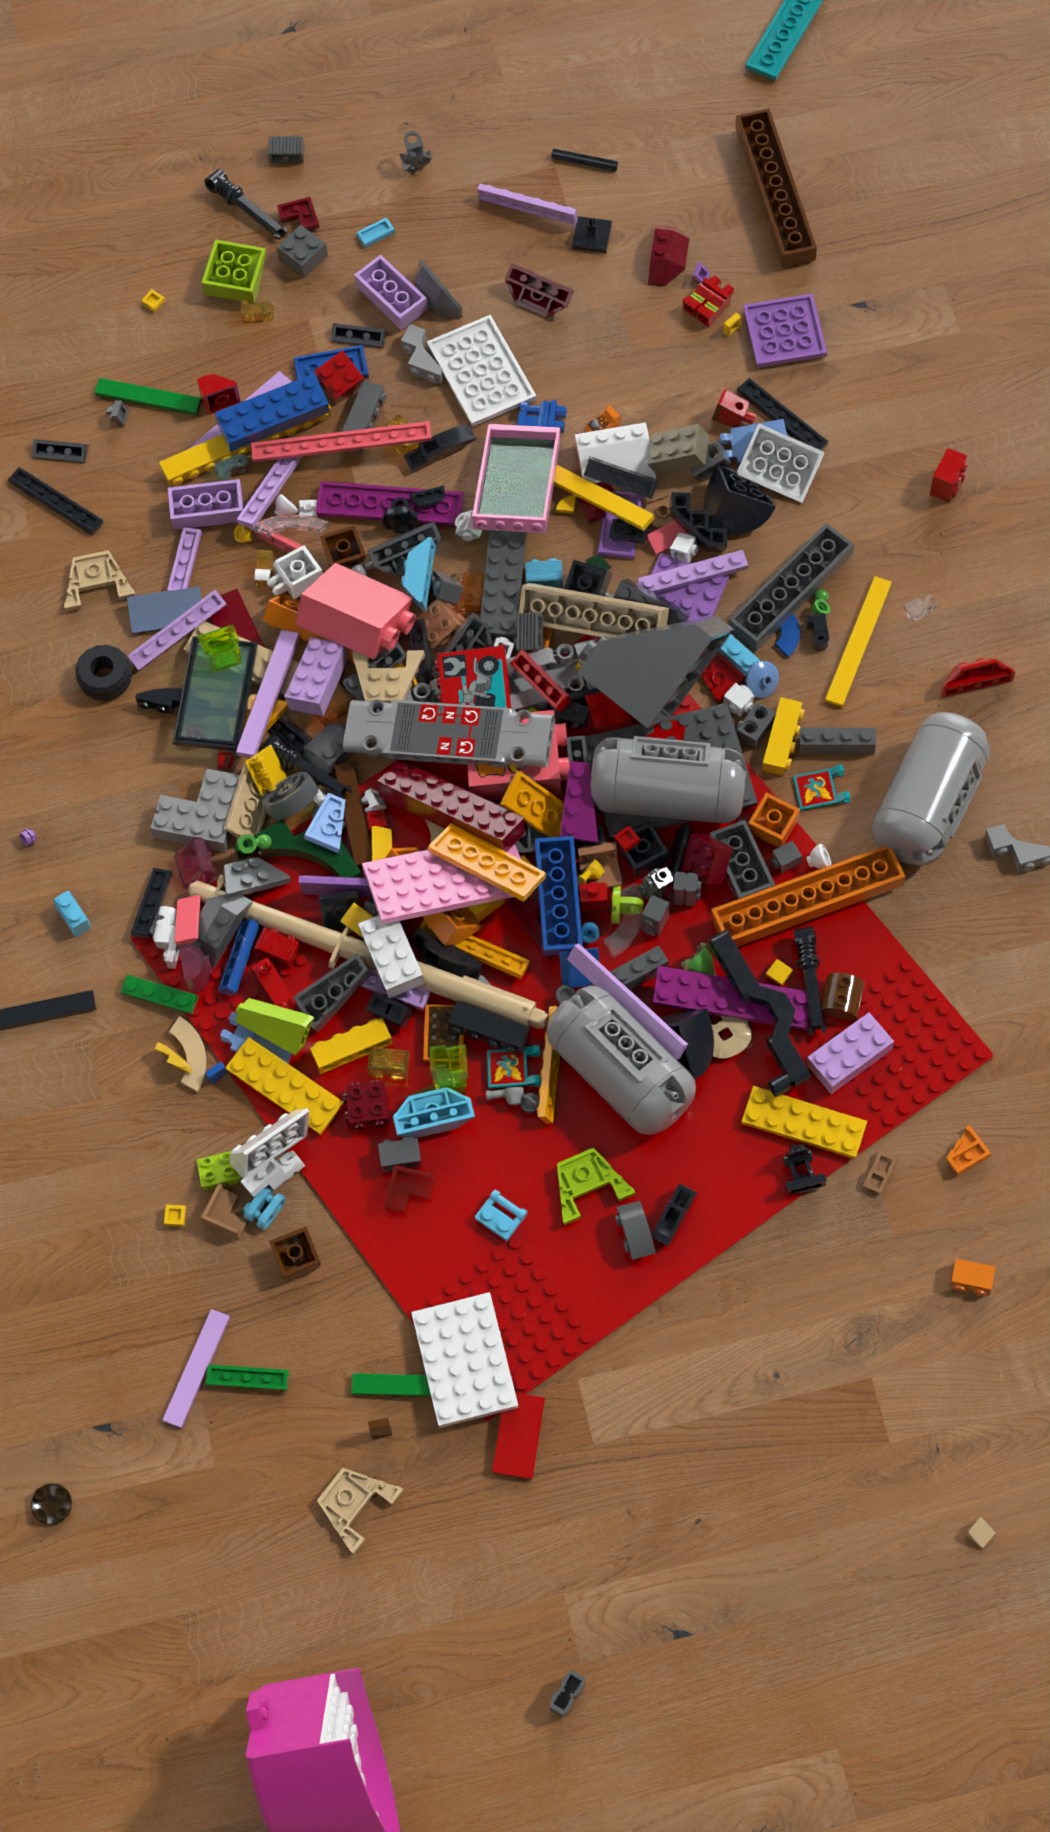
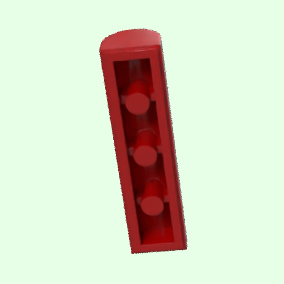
(541, 681)

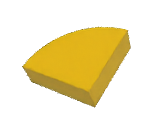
(566, 505)

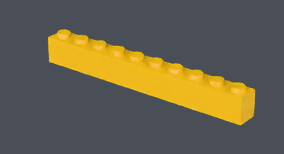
(204, 456)

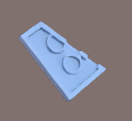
(327, 824)

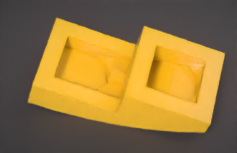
(174, 1059)

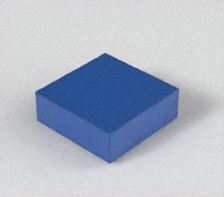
(216, 1072)

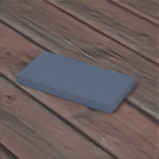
(159, 609)

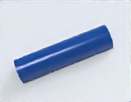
(238, 957)

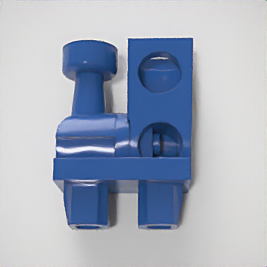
(546, 416)

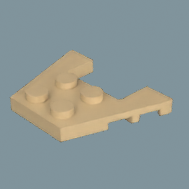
(94, 572)
(387, 683)
(346, 1499)

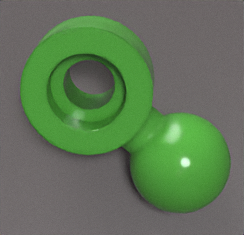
(820, 605)
(263, 842)

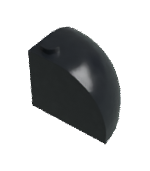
(735, 502)
(697, 1031)

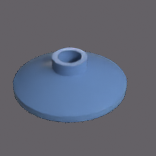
(756, 679)

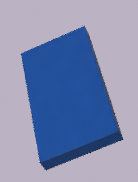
(307, 364)

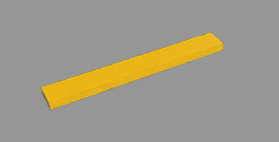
(602, 498)
(858, 642)

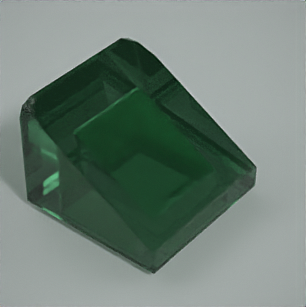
(598, 561)

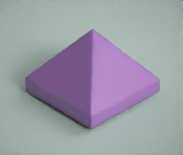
(700, 273)

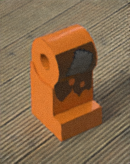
(606, 420)

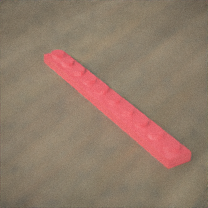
(341, 441)

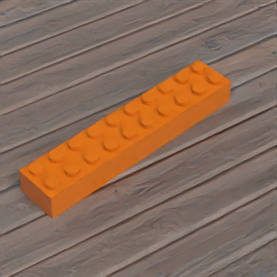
(809, 896)

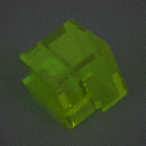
(221, 648)
(449, 1066)

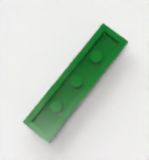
(159, 994)
(247, 1377)

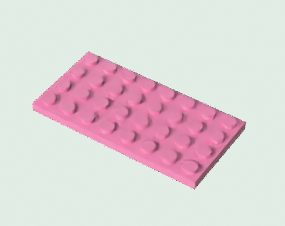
(425, 885)

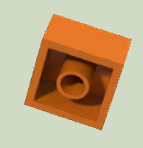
(773, 820)

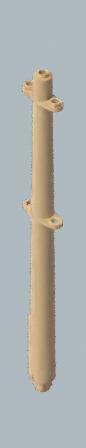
(459, 989)

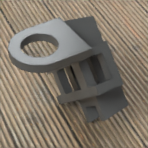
(415, 156)

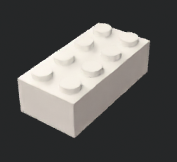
(391, 956)

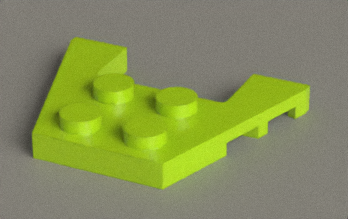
(583, 1175)

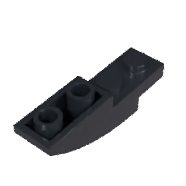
(441, 444)
(162, 700)
(444, 958)

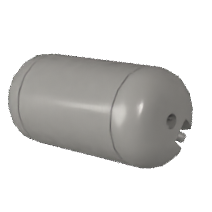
(668, 779)
(931, 788)
(621, 1060)

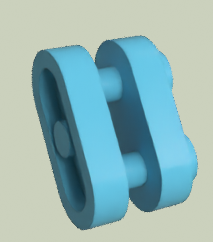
(253, 1210)

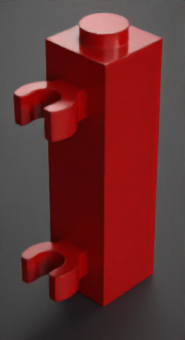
(274, 985)

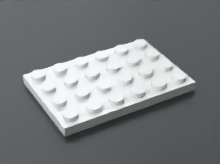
(481, 370)
(464, 1360)

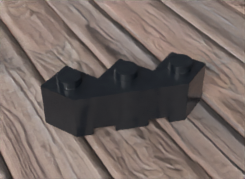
(697, 523)

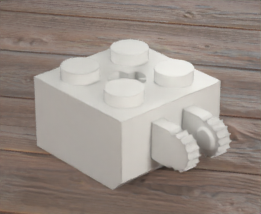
(294, 573)

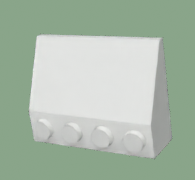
(621, 446)
(780, 463)
(271, 1142)

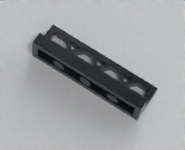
(620, 477)

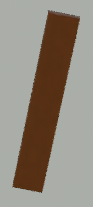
(354, 814)

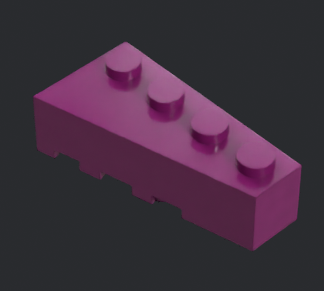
(578, 809)

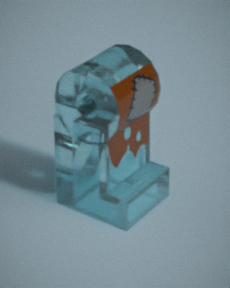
(231, 467)

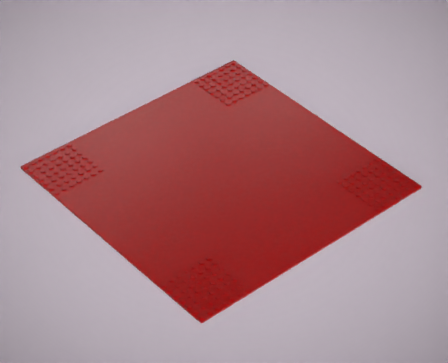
(574, 1283)

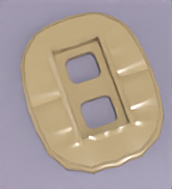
(735, 1044)

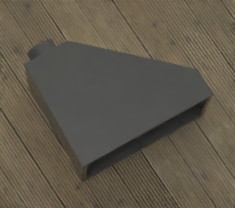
(653, 667)

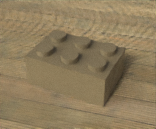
(678, 449)

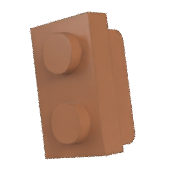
(440, 621)
(607, 856)

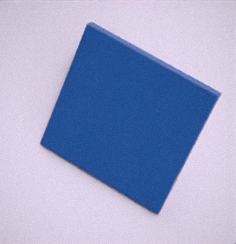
(570, 974)

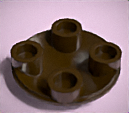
(51, 1504)

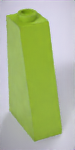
(276, 1024)

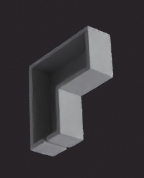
(183, 819)

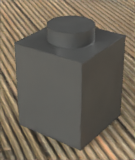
(786, 857)

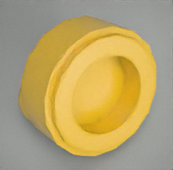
(242, 534)

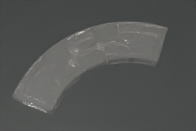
(279, 523)
(628, 928)

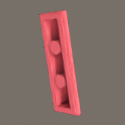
(664, 537)
(280, 541)
(187, 920)

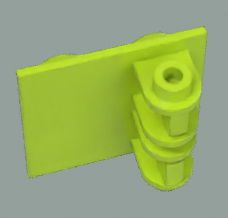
(217, 1170)

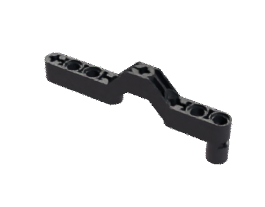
(776, 1002)

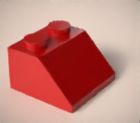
(217, 392)

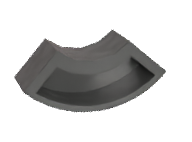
(635, 1229)

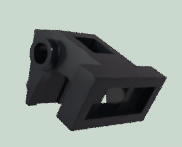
(798, 1156)

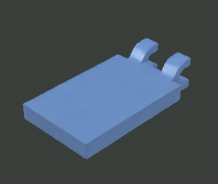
(741, 437)
(241, 1035)

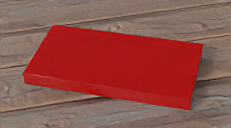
(519, 1438)

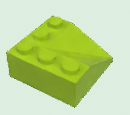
(234, 271)

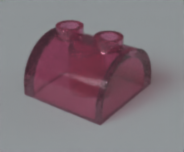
(194, 862)
(195, 967)

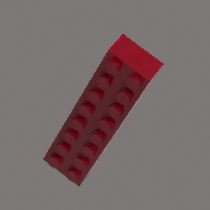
(447, 803)

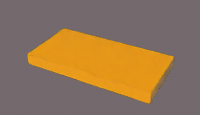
(535, 804)

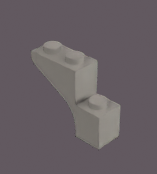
(420, 363)
(1025, 855)

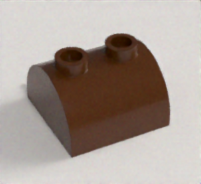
(343, 547)
(842, 996)
(295, 1254)

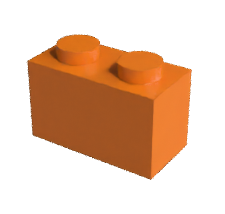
(972, 1277)

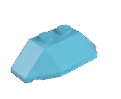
(418, 572)
(433, 1113)

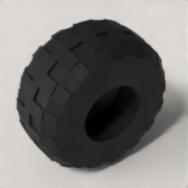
(103, 687)

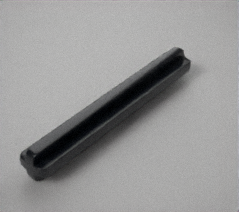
(584, 159)

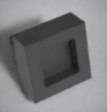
(118, 413)

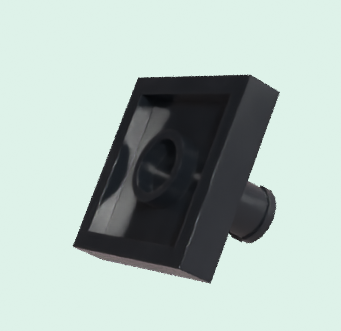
(592, 234)
(334, 907)

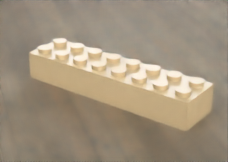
(589, 612)

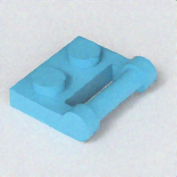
(498, 1221)

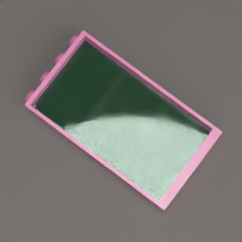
(516, 478)

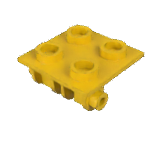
(265, 770)

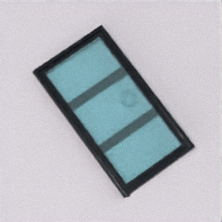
(214, 703)

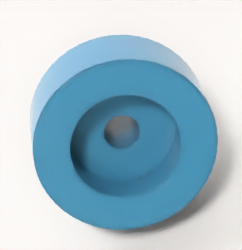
(589, 932)

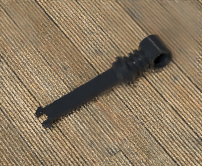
(234, 195)
(293, 760)
(808, 963)

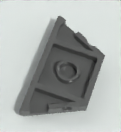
(251, 876)

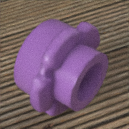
(28, 837)

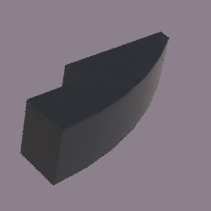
(674, 1214)

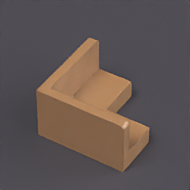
(219, 1213)

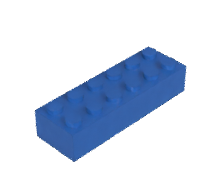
(272, 412)
(558, 895)

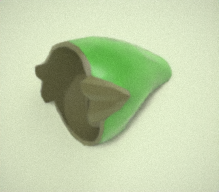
(700, 961)

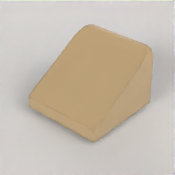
(981, 1533)

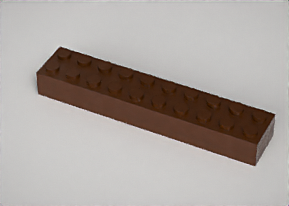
(775, 188)

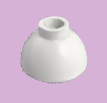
(284, 506)
(819, 857)

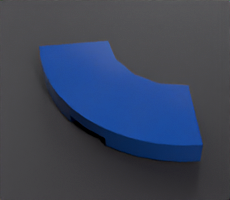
(789, 636)

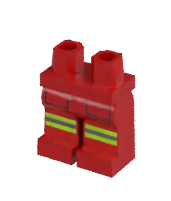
(708, 300)

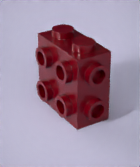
(366, 1105)

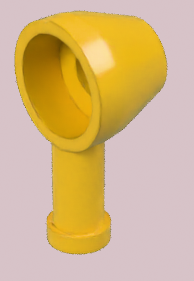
(594, 871)

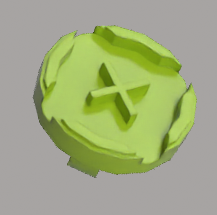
(624, 905)

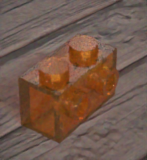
(472, 593)

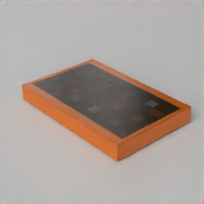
(437, 1029)

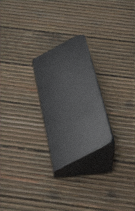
(358, 335)
(60, 450)
(290, 733)
(678, 849)

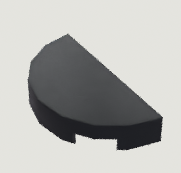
(428, 498)

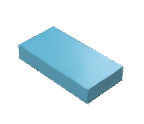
(375, 232)

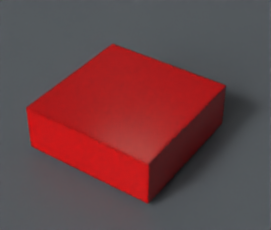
(376, 818)
(626, 839)

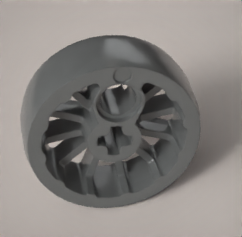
(290, 796)

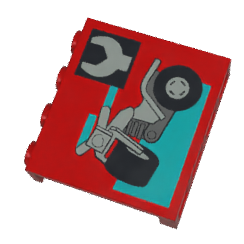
(474, 677)

